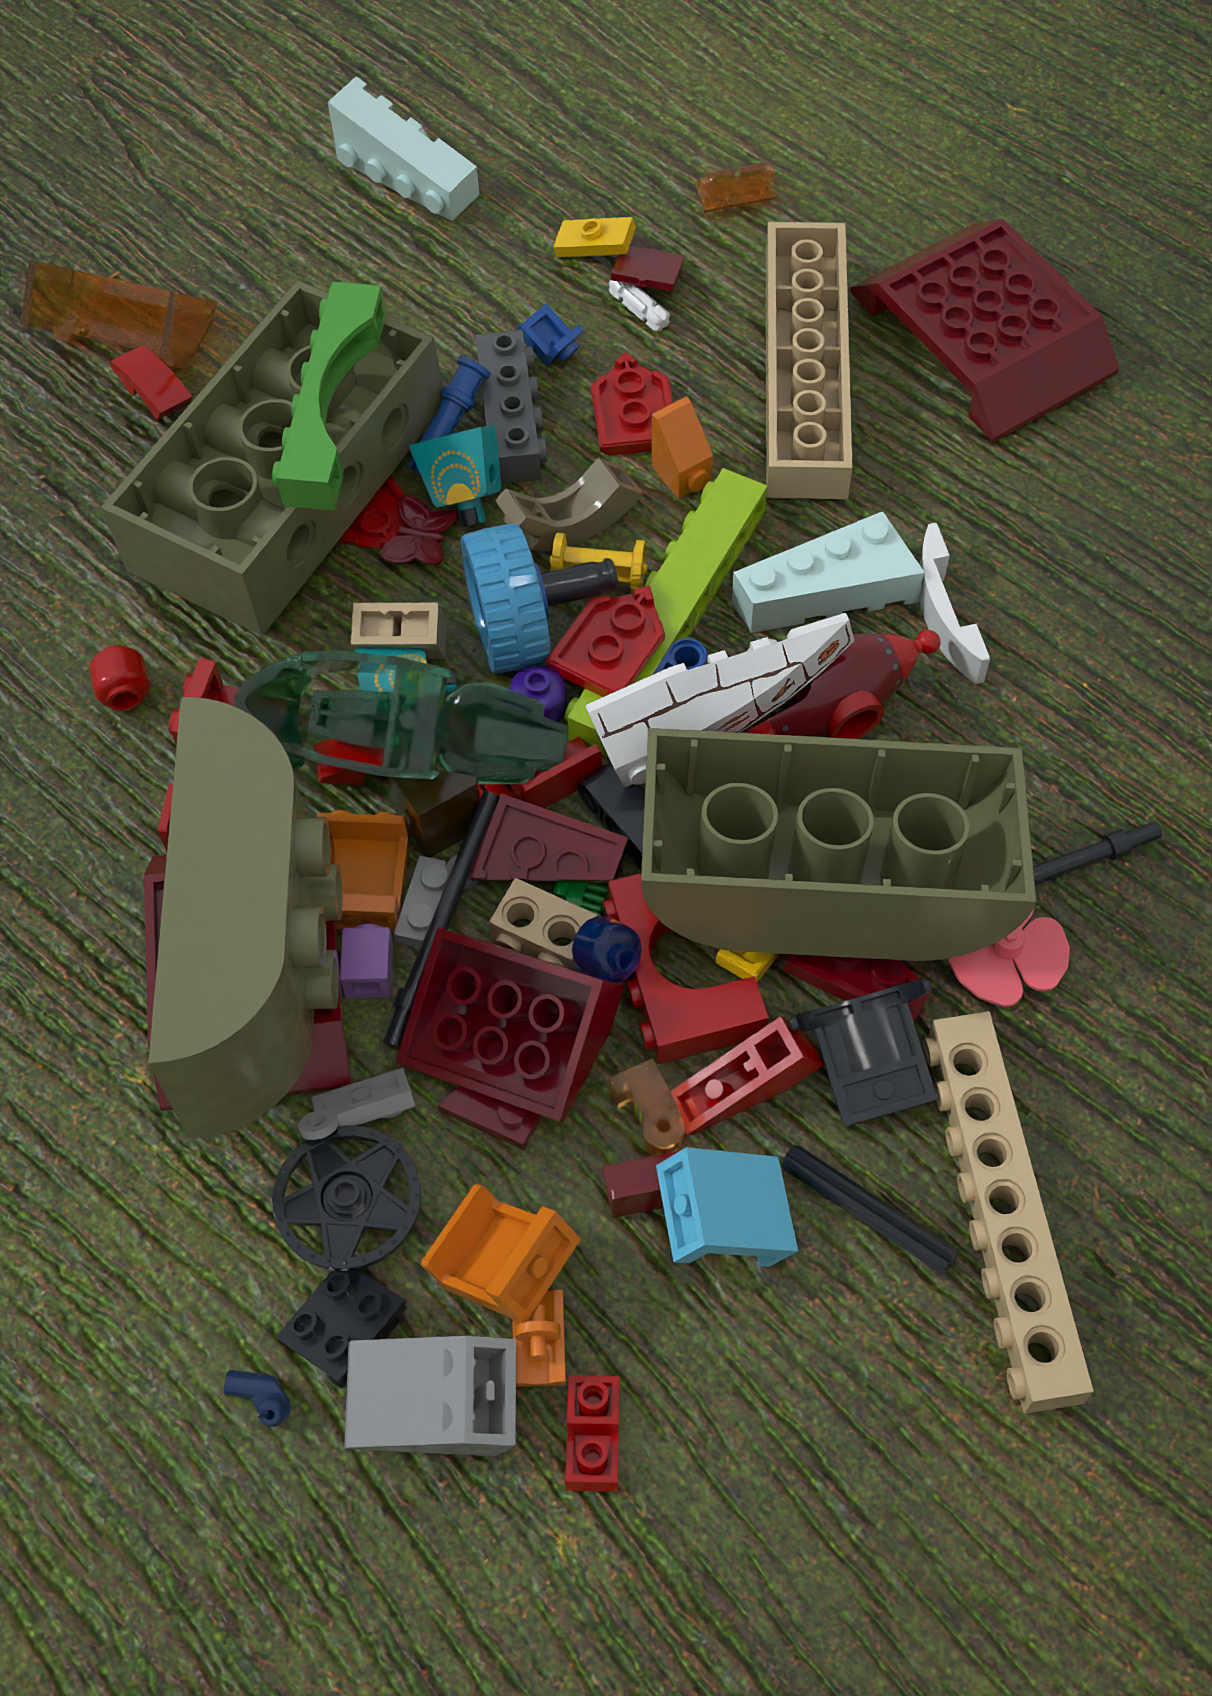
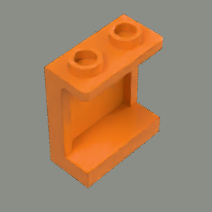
(372, 866)
(500, 1254)

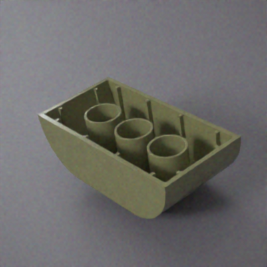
(835, 844)
(239, 924)

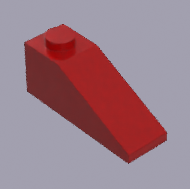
(746, 1076)

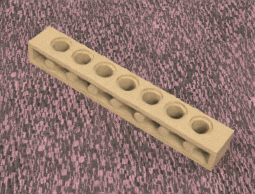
(1037, 1384)

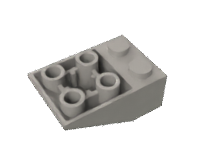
(432, 1395)

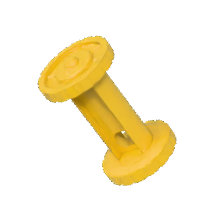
(628, 565)

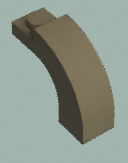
(579, 511)

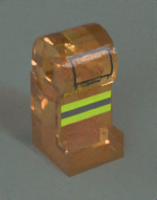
(653, 1106)

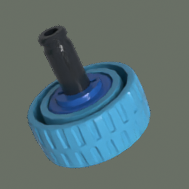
(513, 596)

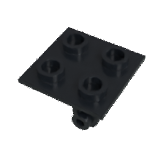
(339, 1311)

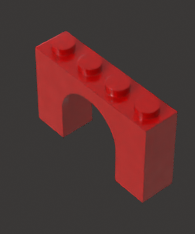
(678, 1018)

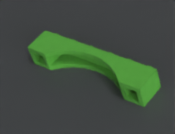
(347, 331)

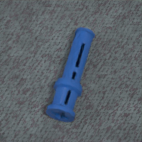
(456, 400)

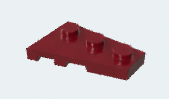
(853, 977)

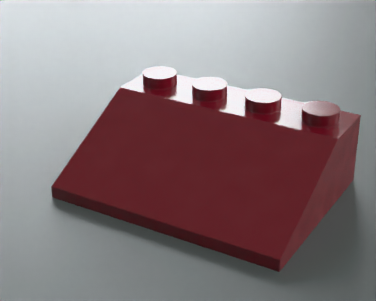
(507, 1023)

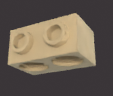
(400, 627)
(549, 920)

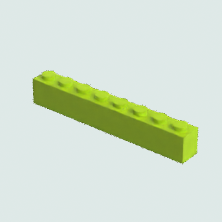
(690, 574)

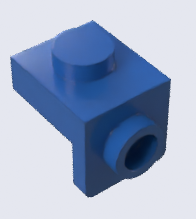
(550, 336)

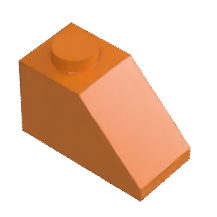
(680, 449)

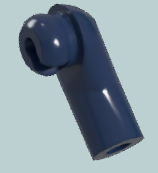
(264, 1392)

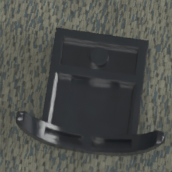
(872, 1052)

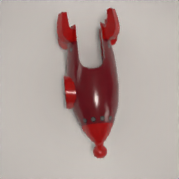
(852, 689)

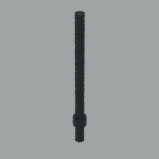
(1113, 846)
(443, 914)

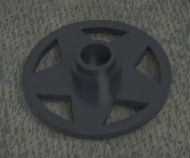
(347, 1198)

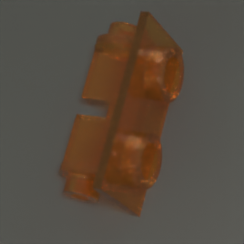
(725, 191)

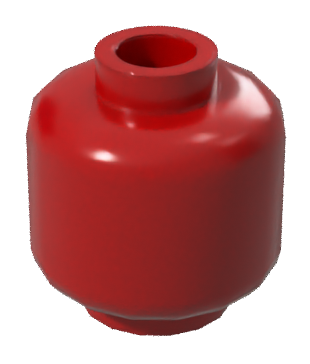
(119, 677)

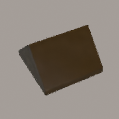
(437, 808)

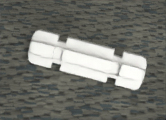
(640, 304)

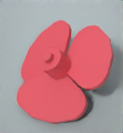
(1037, 951)

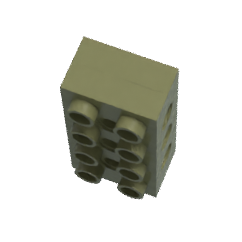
(204, 500)

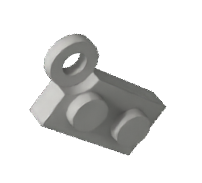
(422, 899)
(357, 1104)

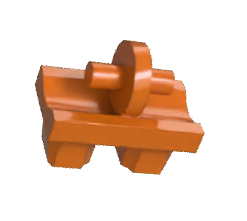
(541, 1344)

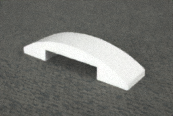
(959, 644)

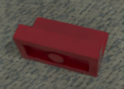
(634, 1185)

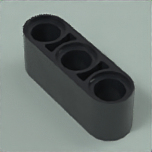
(616, 807)

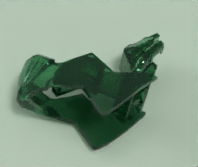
(476, 730)

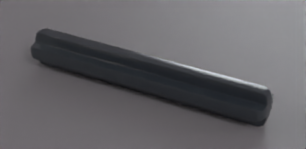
(869, 1209)

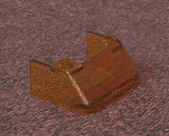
(115, 312)

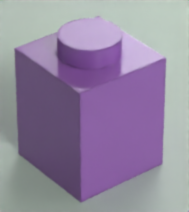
(367, 962)

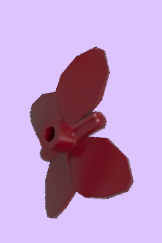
(421, 536)

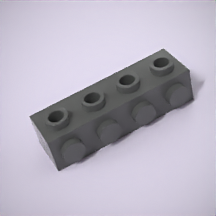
(509, 404)

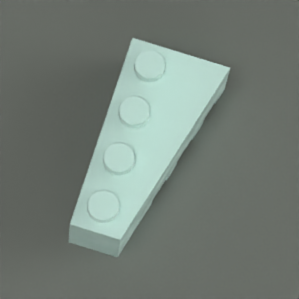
(399, 152)
(829, 575)

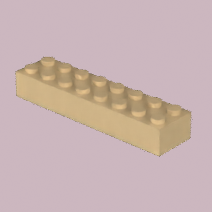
(807, 362)

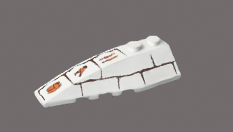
(716, 696)

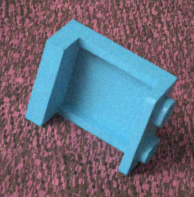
(726, 1205)

